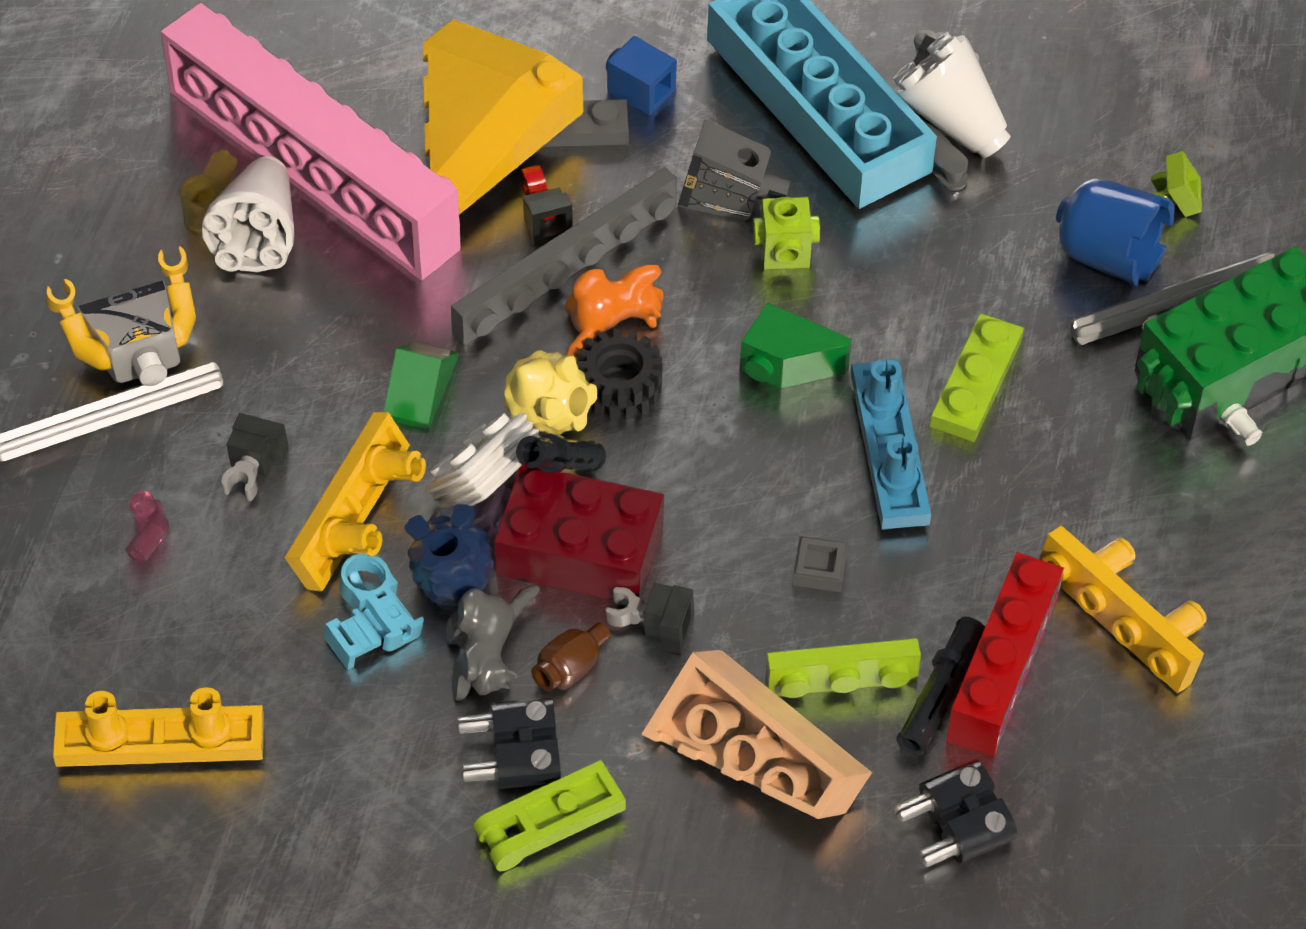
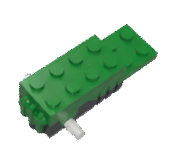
(1227, 349)

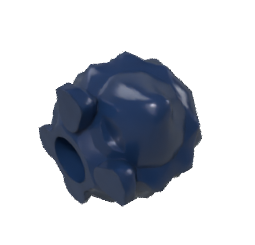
(449, 554)

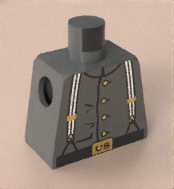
(728, 174)

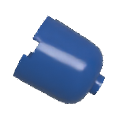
(1115, 228)

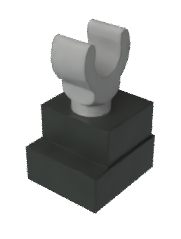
(251, 450)
(665, 614)

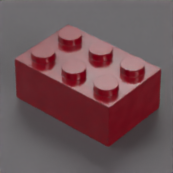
(578, 533)

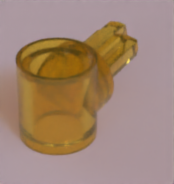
(203, 189)

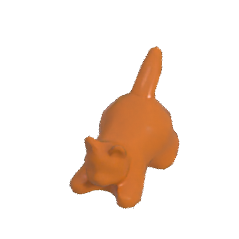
(601, 303)

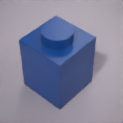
(641, 75)

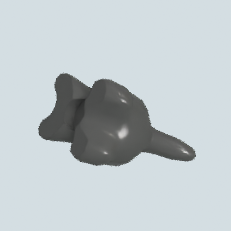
(480, 631)

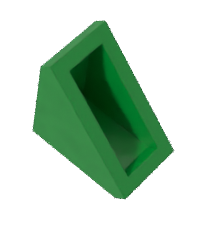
(418, 383)

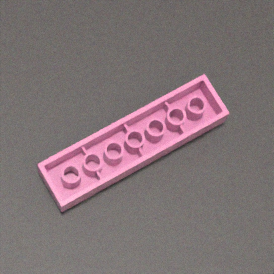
(321, 143)

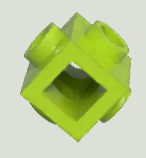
(786, 232)

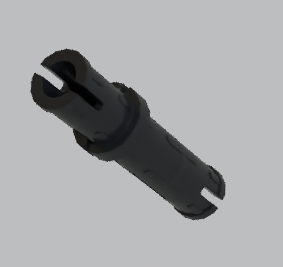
(558, 454)
(948, 672)

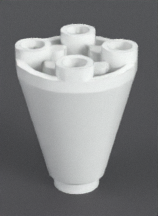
(954, 95)
(252, 219)

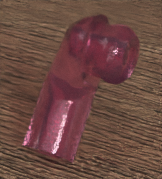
(151, 524)

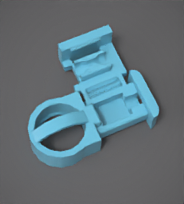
(375, 615)

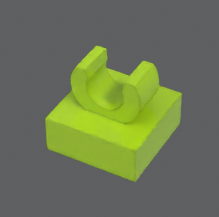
(1180, 184)

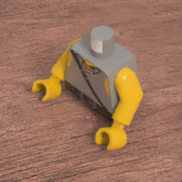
(134, 330)

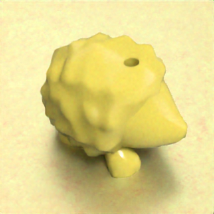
(549, 392)

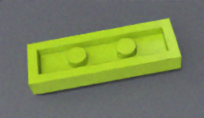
(977, 377)
(843, 667)

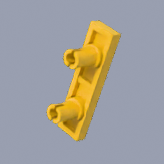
(339, 516)
(1093, 584)
(158, 735)

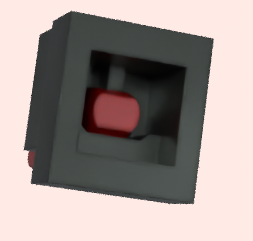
(545, 211)

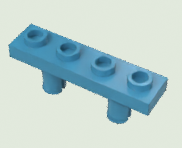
(890, 444)

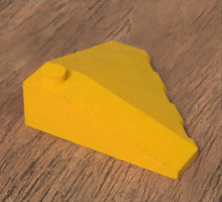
(491, 105)

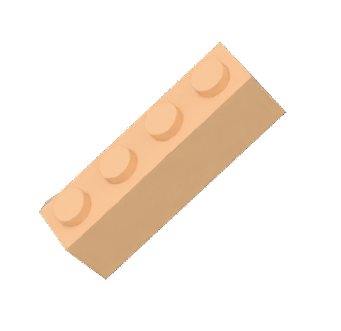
(754, 736)

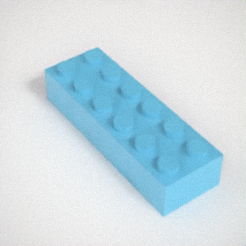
(824, 94)

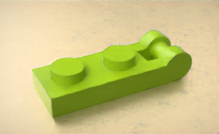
(549, 814)

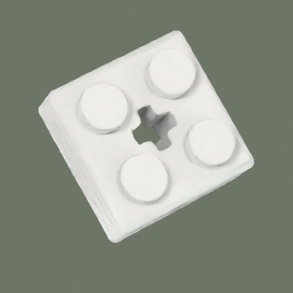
(482, 463)

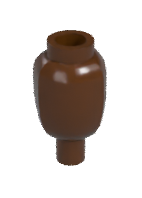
(569, 657)

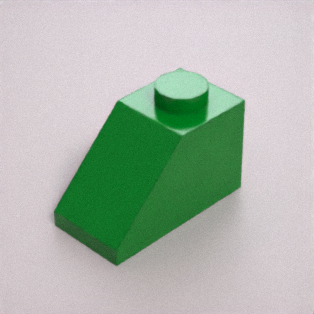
(792, 349)

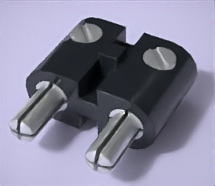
(522, 741)
(966, 812)

